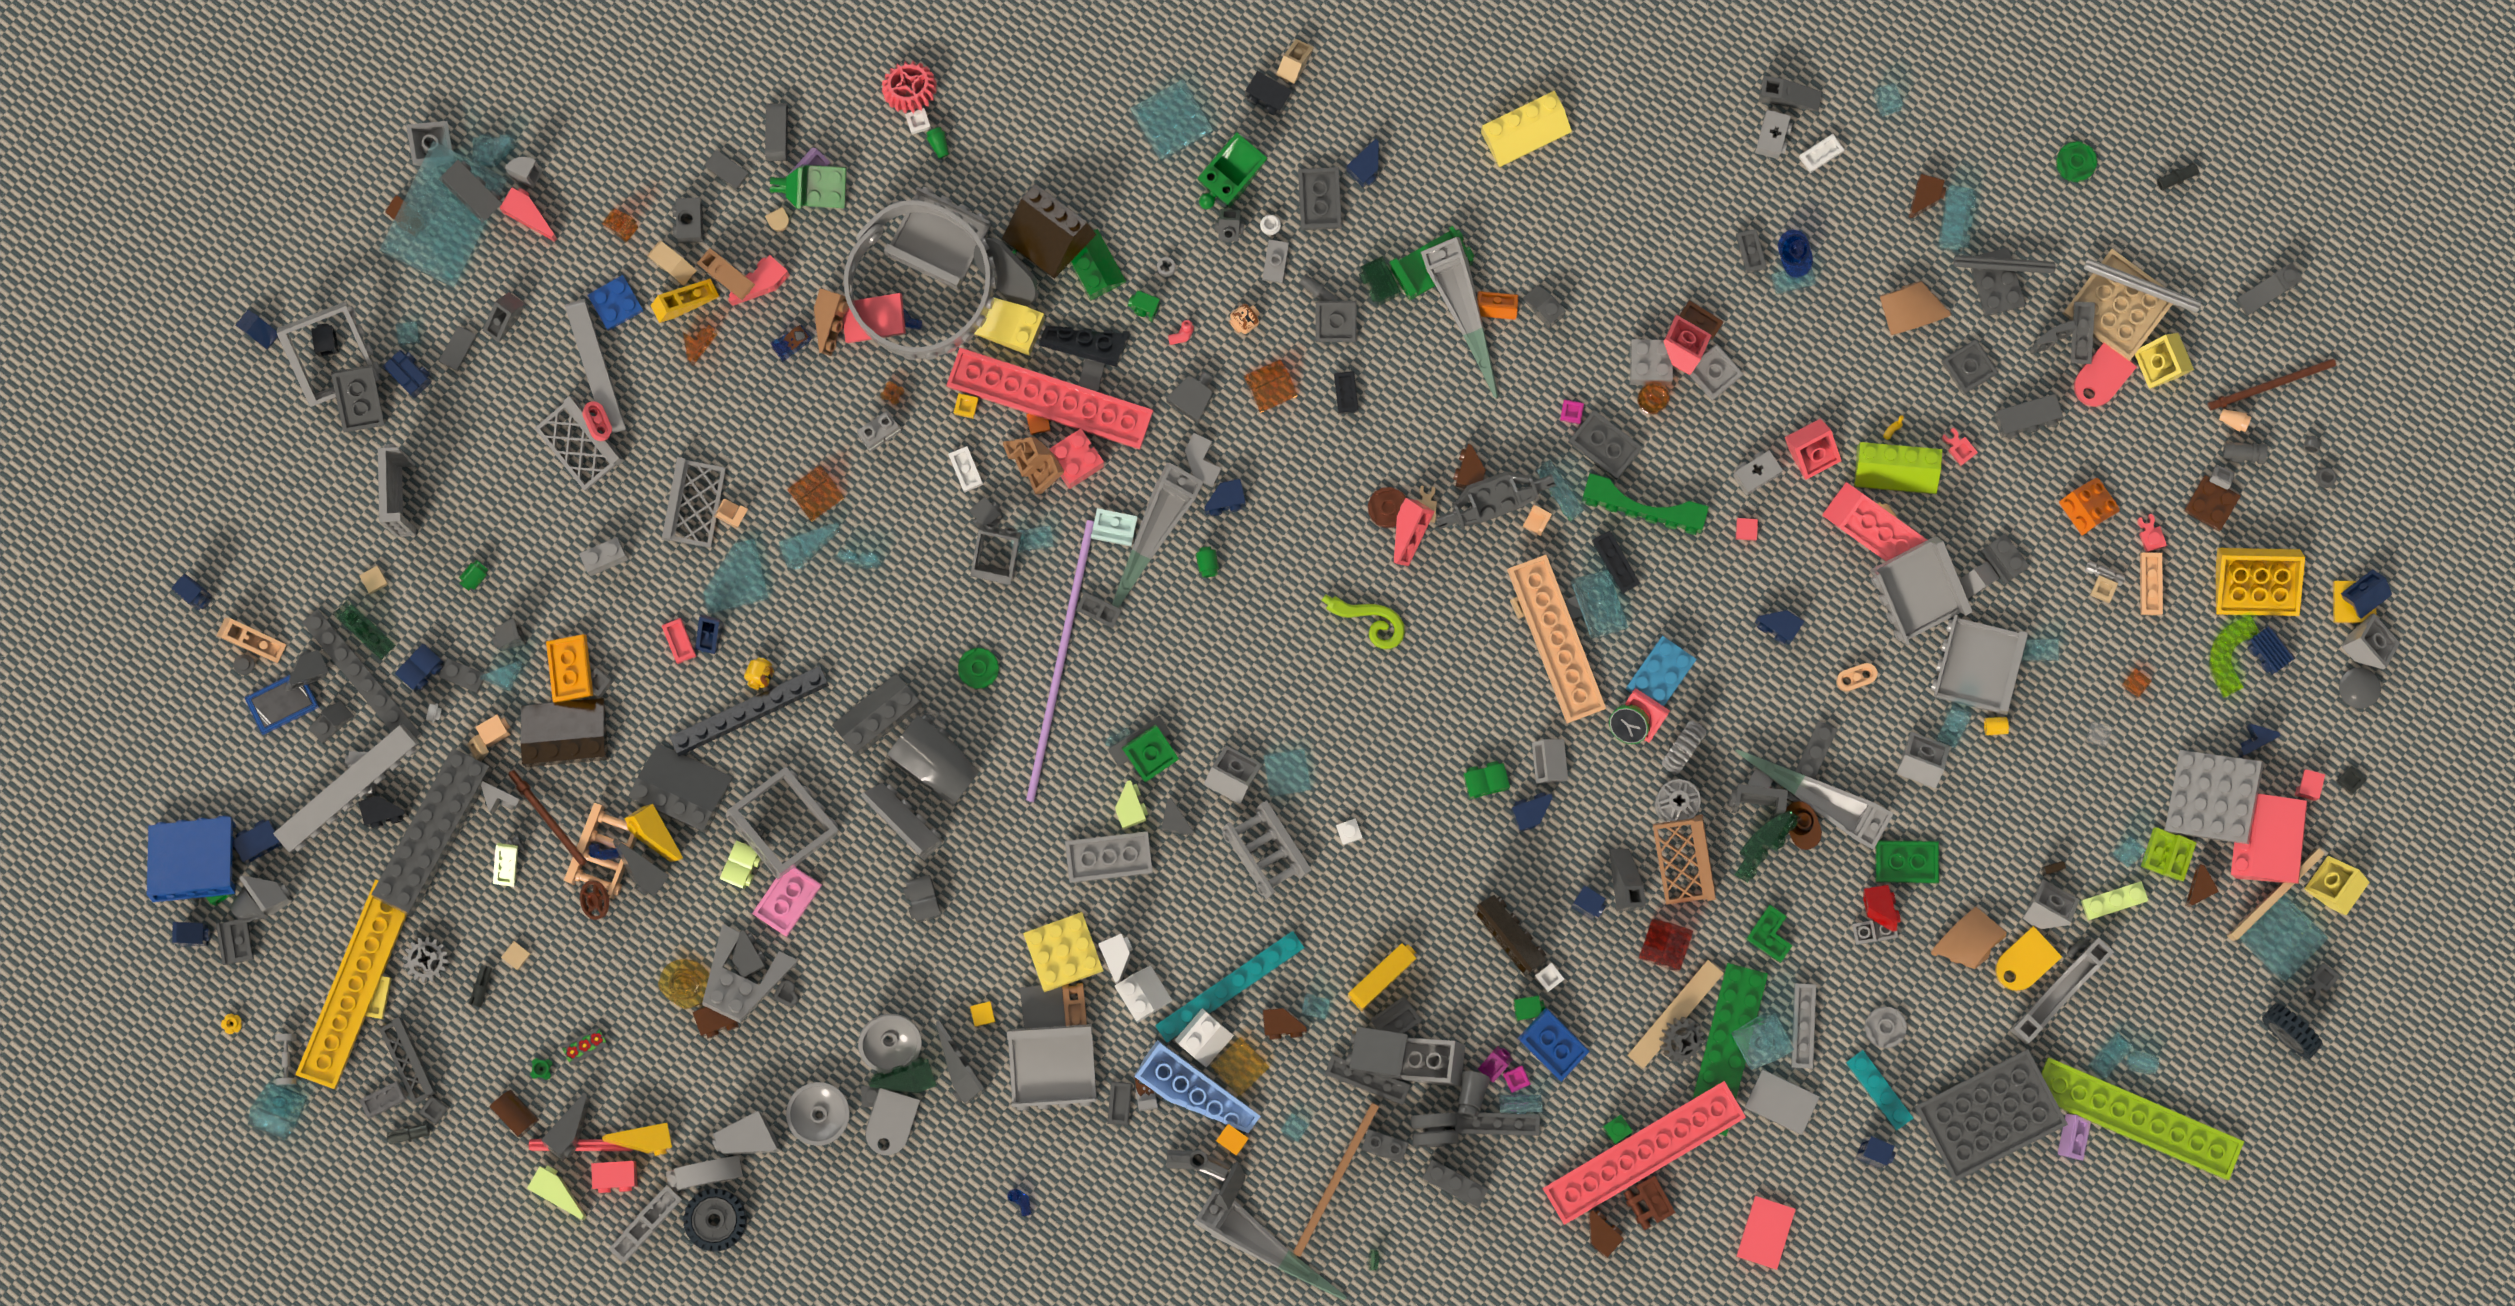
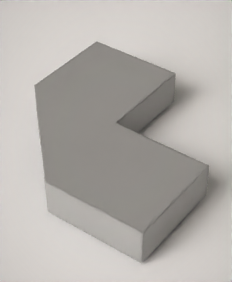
(1201, 469)

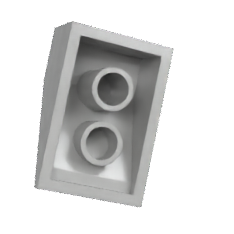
(1433, 1062)

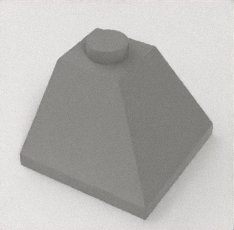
(2371, 643)
(267, 894)
(2050, 907)

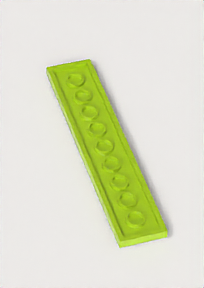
(2142, 1120)

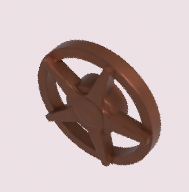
(594, 899)

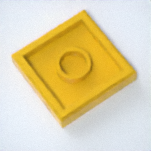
(2342, 610)

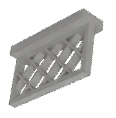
(605, 447)
(675, 505)

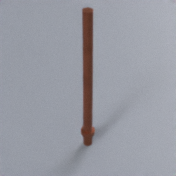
(2224, 401)

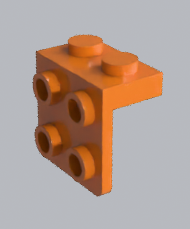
(2089, 505)

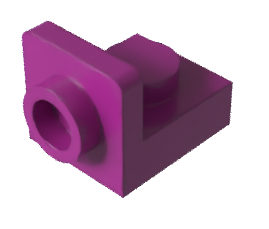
(1496, 1063)

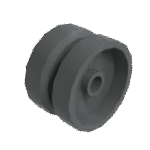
(1435, 1132)

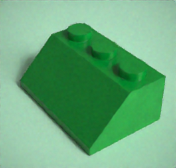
(1097, 268)

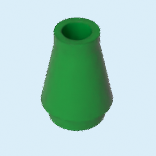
(937, 140)

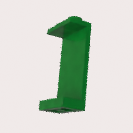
(1411, 269)

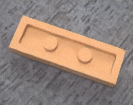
(2151, 584)

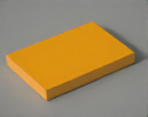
(569, 668)

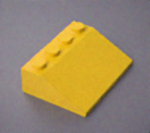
(2259, 581)

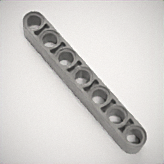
(594, 362)

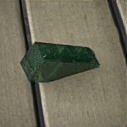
(910, 1078)

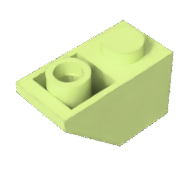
(1128, 807)

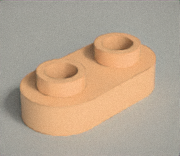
(1856, 678)

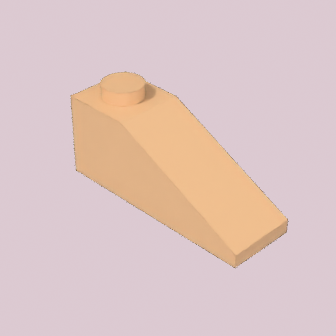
(251, 639)

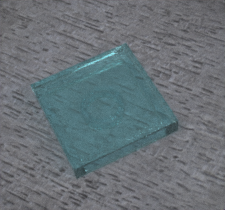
(1287, 772)

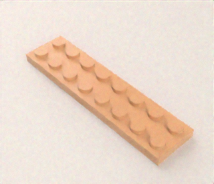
(1556, 639)

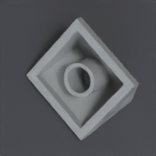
(422, 136)

